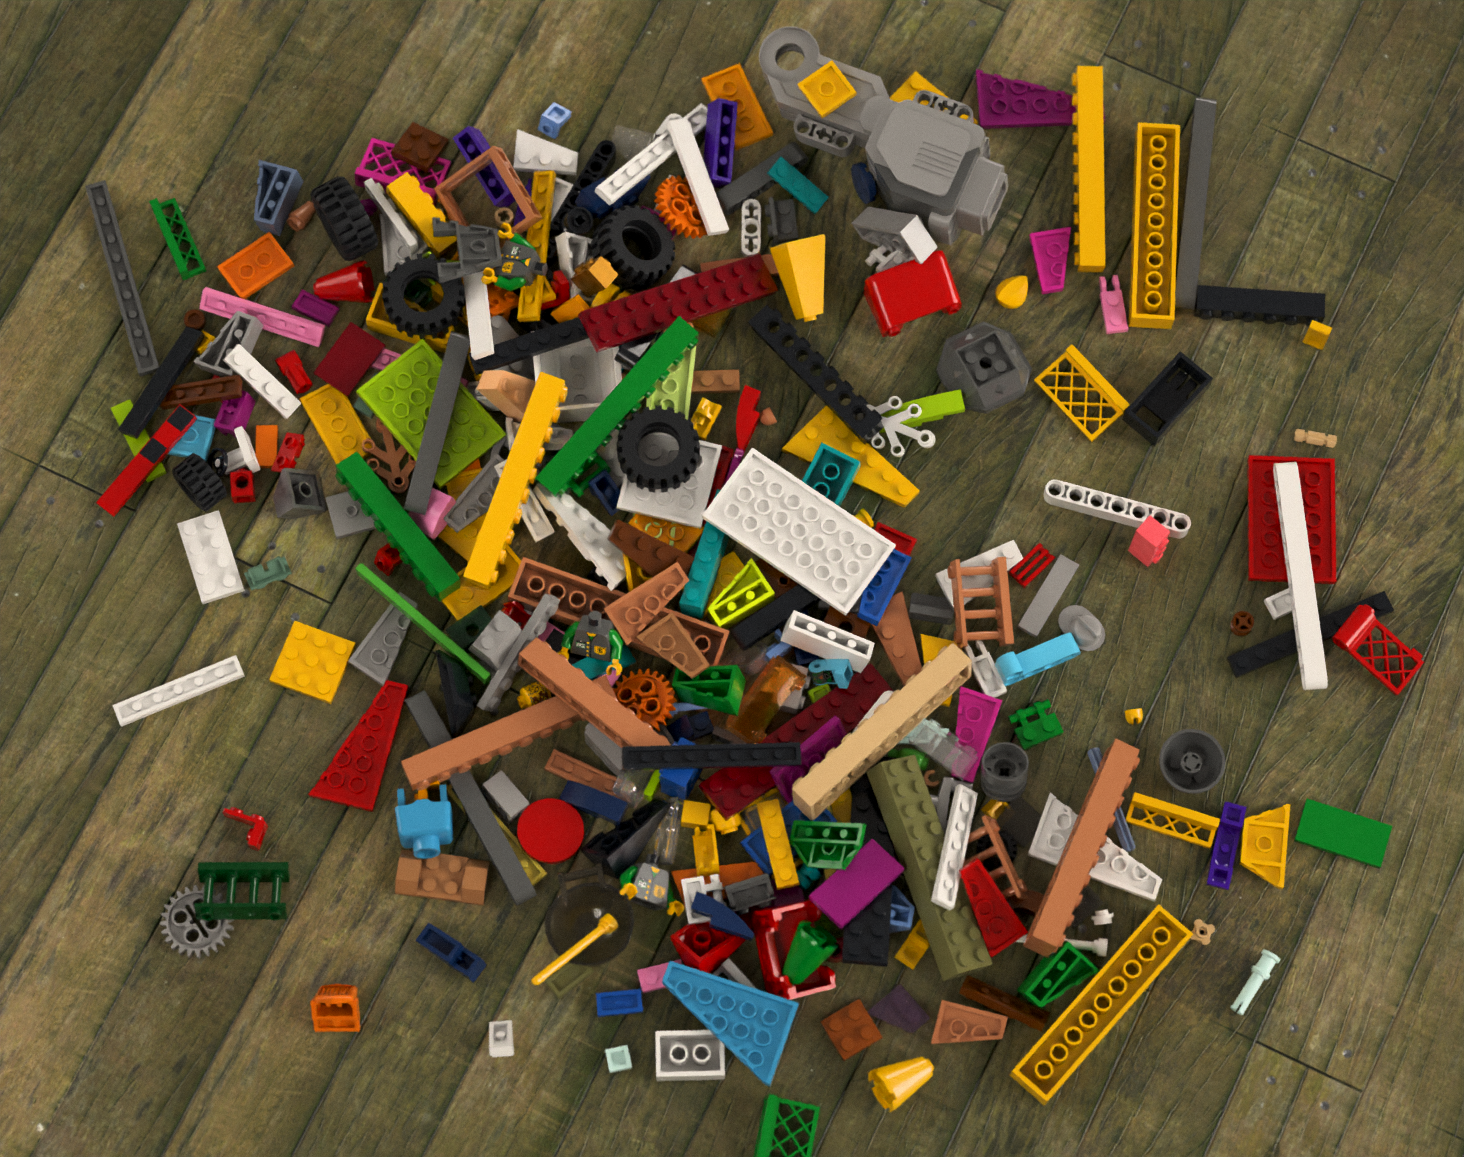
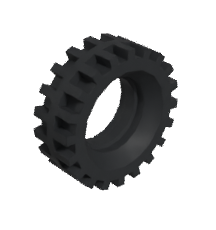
(422, 322)

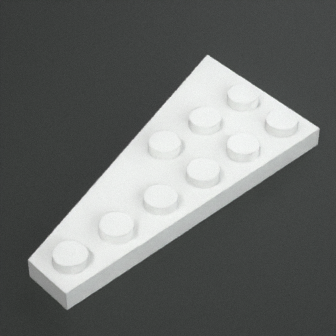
(1114, 864)

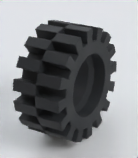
(1010, 845)

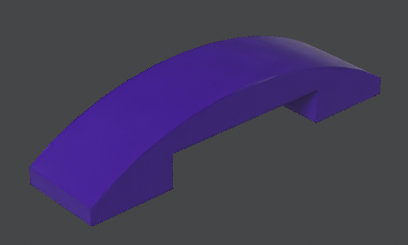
(1225, 845)

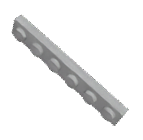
(503, 678)

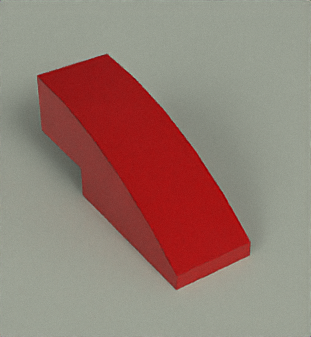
(747, 417)

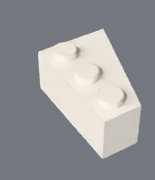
(572, 251)

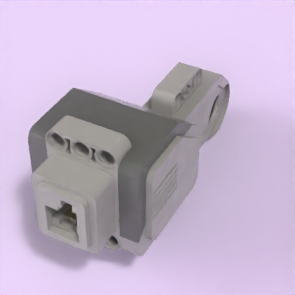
(916, 152)

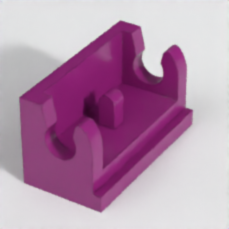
(234, 414)

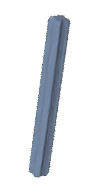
(1120, 822)

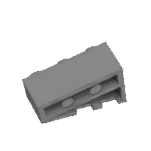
(241, 330)

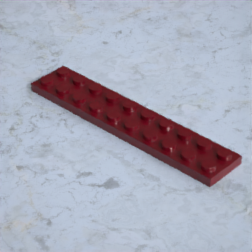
(687, 297)
(736, 788)

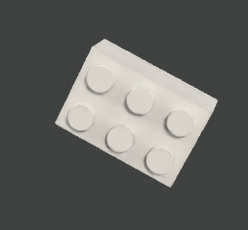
(689, 1056)

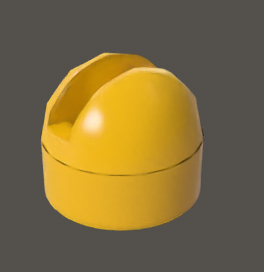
(1133, 714)

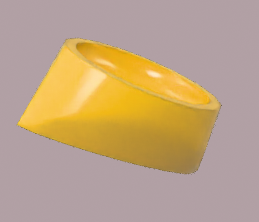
(1012, 292)

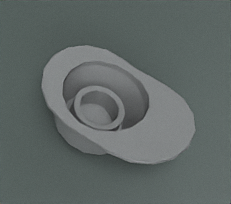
(1084, 627)

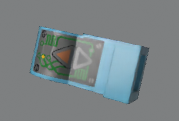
(831, 672)

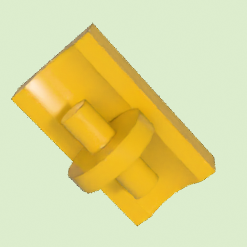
(705, 417)

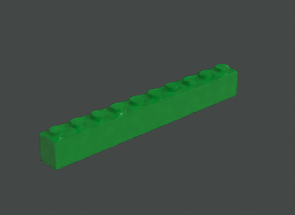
(617, 406)

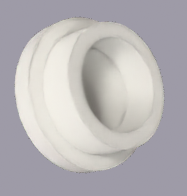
(1102, 917)

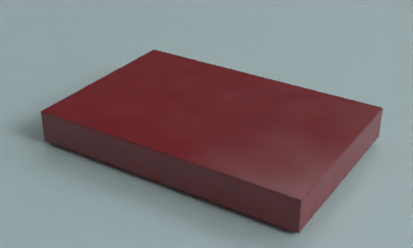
(349, 359)

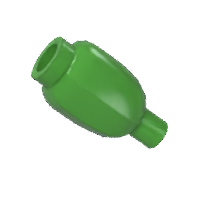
(922, 761)

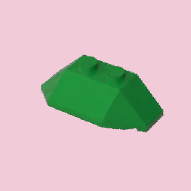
(827, 843)

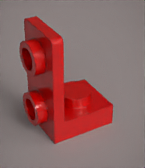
(561, 288)
(255, 835)

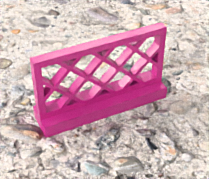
(379, 175)

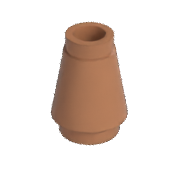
(301, 216)

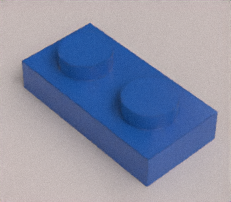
(619, 1003)

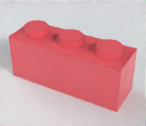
(1149, 541)

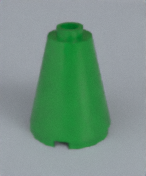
(808, 951)

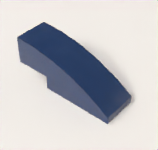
(594, 802)
(721, 916)
(451, 952)

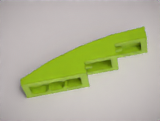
(932, 408)

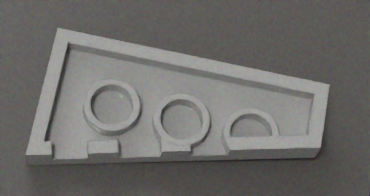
(382, 644)

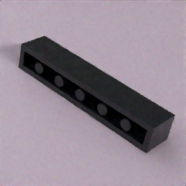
(1259, 305)

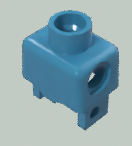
(424, 824)

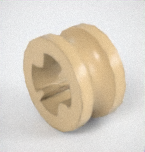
(501, 211)

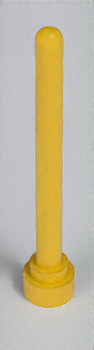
(606, 925)

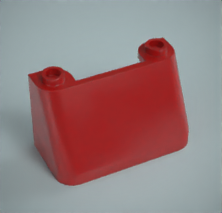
(911, 292)
(774, 934)

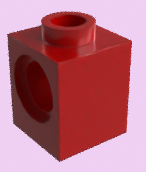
(246, 494)

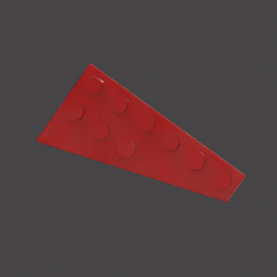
(362, 759)

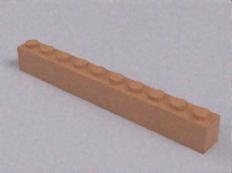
(492, 740)

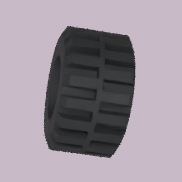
(199, 482)

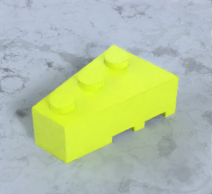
(741, 598)

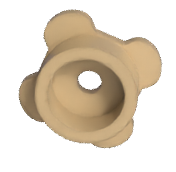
(1202, 938)

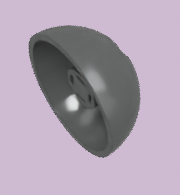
(1196, 752)

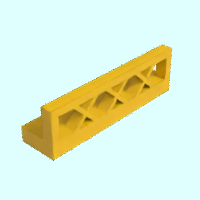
(1174, 812)

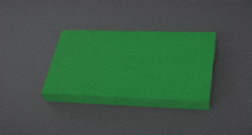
(1343, 833)

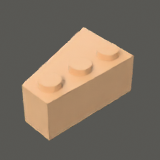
(507, 392)

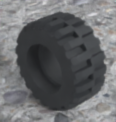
(344, 218)
(647, 233)
(658, 476)

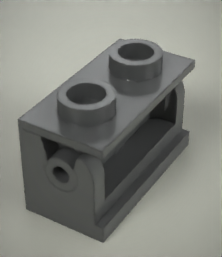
(749, 893)

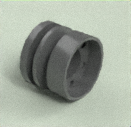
(1004, 772)

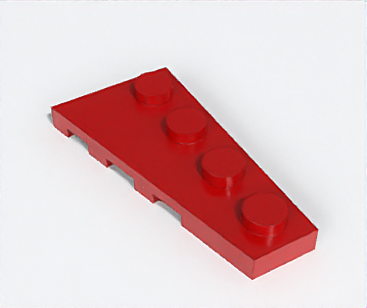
(992, 911)

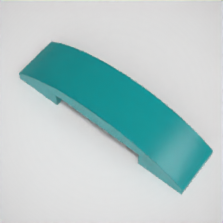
(596, 668)

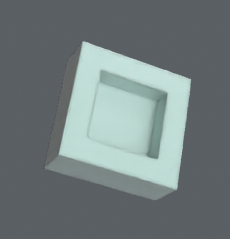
(618, 1058)

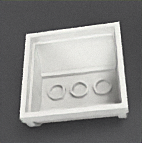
(586, 374)

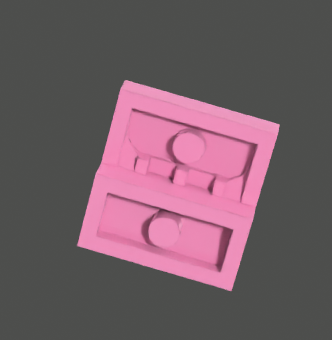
(438, 507)

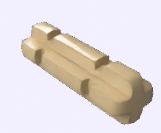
(1315, 438)

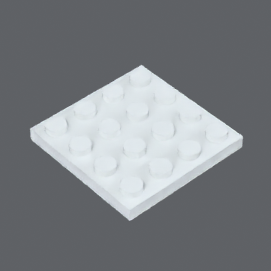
(680, 505)

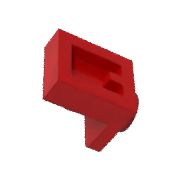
(387, 559)

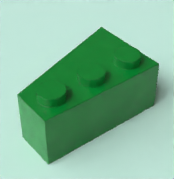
(715, 688)
(1056, 975)

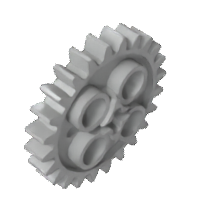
(179, 933)

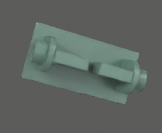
(259, 578)

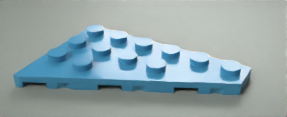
(741, 1017)

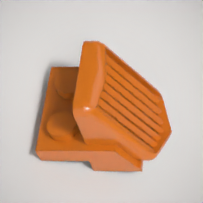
(336, 1009)

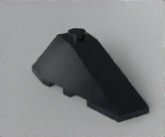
(624, 843)

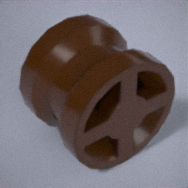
(1244, 619)

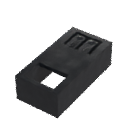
(1165, 400)

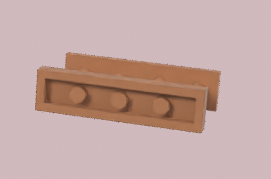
(999, 591)
(992, 827)

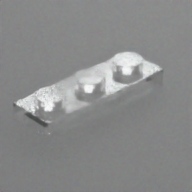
(669, 831)

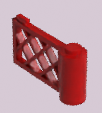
(1357, 629)

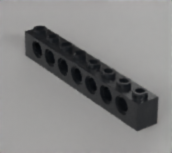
(864, 428)

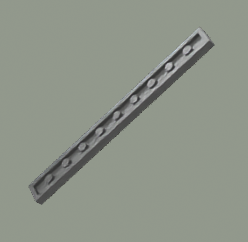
(122, 278)

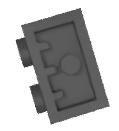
(782, 220)

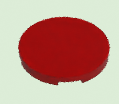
(550, 831)

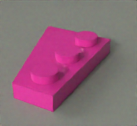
(1050, 258)

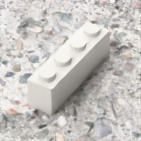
(826, 640)

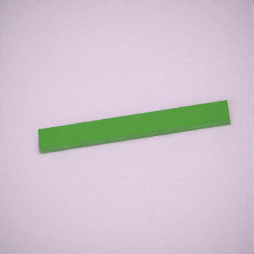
(423, 623)

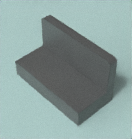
(930, 609)

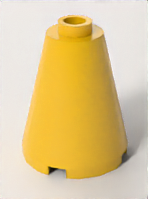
(899, 1081)

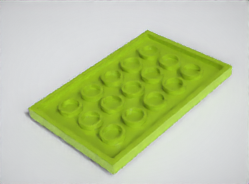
(402, 402)

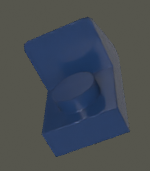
(605, 490)
(692, 727)

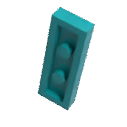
(797, 185)

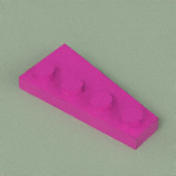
(975, 723)

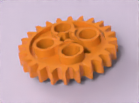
(679, 207)
(642, 701)

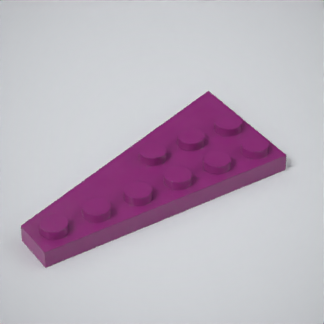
(1020, 104)

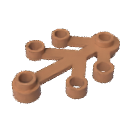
(391, 458)

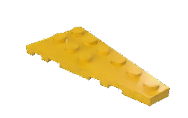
(875, 471)

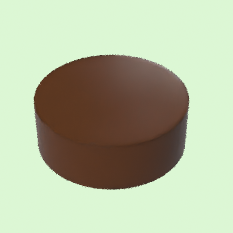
(195, 319)

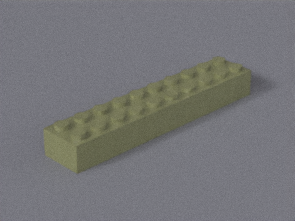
(918, 845)

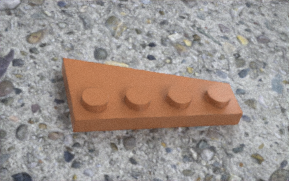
(642, 604)
(897, 639)

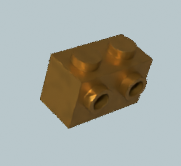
(593, 275)

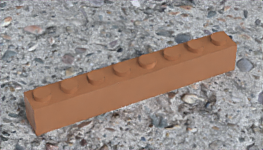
(587, 697)

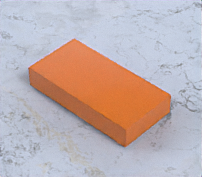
(266, 445)

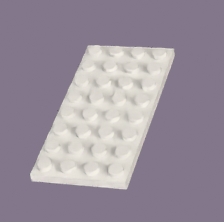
(798, 531)

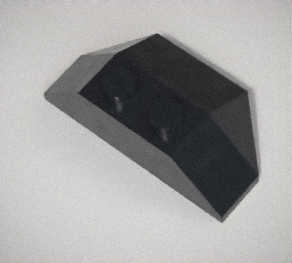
(457, 692)

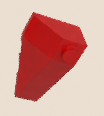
(707, 947)

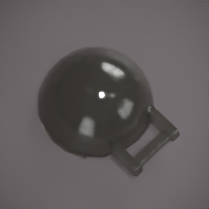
(578, 913)

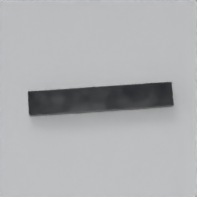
(161, 382)

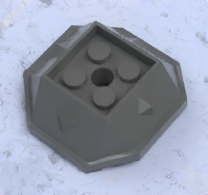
(980, 387)

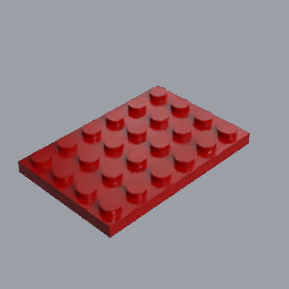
(1265, 542)

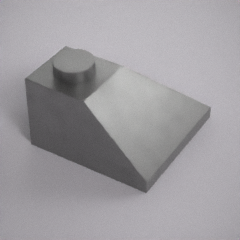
(298, 494)

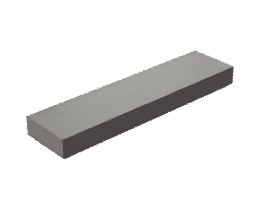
(1048, 596)

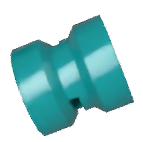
(806, 876)

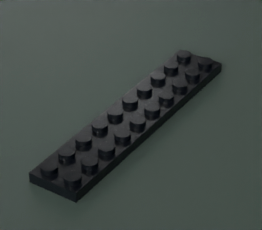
(868, 932)

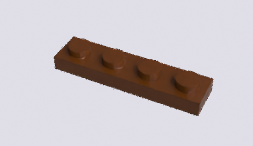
(203, 392)
(1004, 1003)

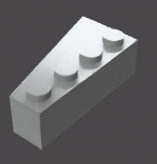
(895, 232)

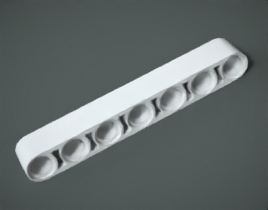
(1108, 501)

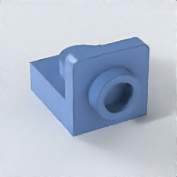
(553, 120)
(781, 648)

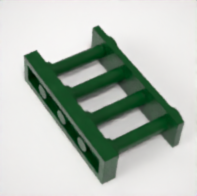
(242, 872)

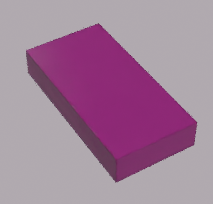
(315, 308)

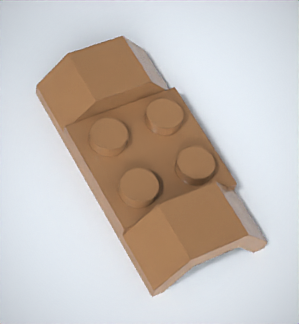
(442, 878)

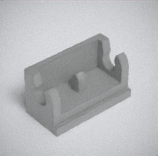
(504, 797)

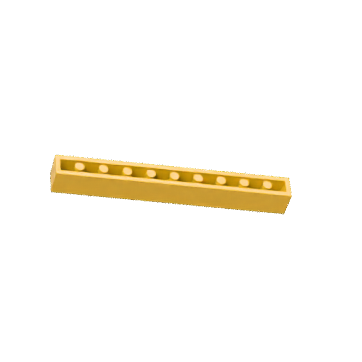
(1090, 169)

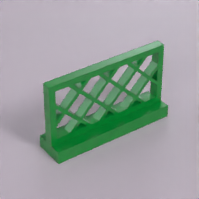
(768, 1124)

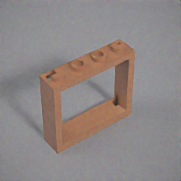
(498, 157)

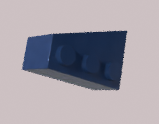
(599, 208)

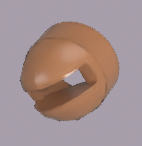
(767, 417)

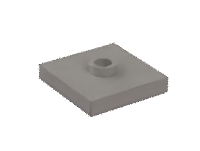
(347, 516)

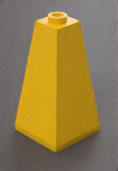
(802, 274)

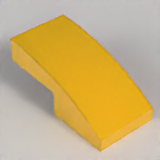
(913, 947)

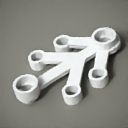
(893, 424)

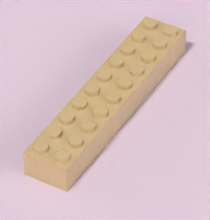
(881, 731)

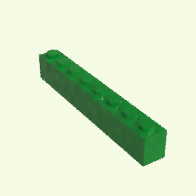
(397, 526)

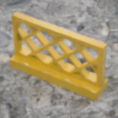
(1092, 377)

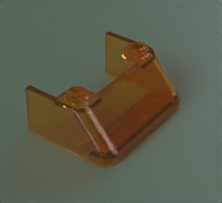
(765, 699)

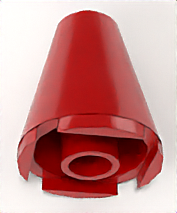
(346, 284)

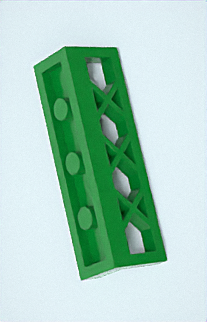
(169, 237)

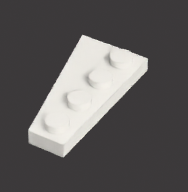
(1006, 550)

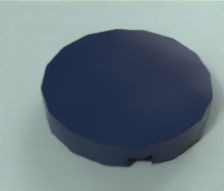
(863, 182)

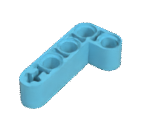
(1036, 659)

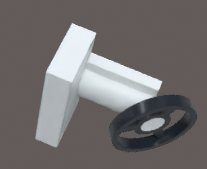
(236, 458)

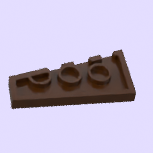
(647, 551)

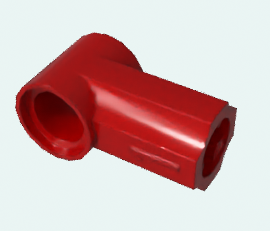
(291, 367)

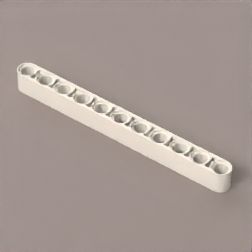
(1300, 576)

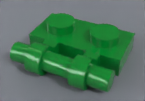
(1039, 730)

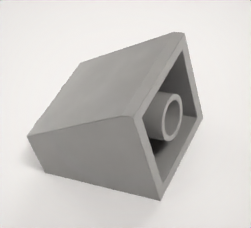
(496, 640)
(604, 748)

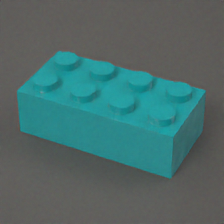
(831, 473)

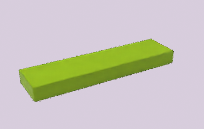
(120, 412)

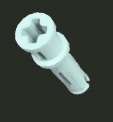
(1260, 972)

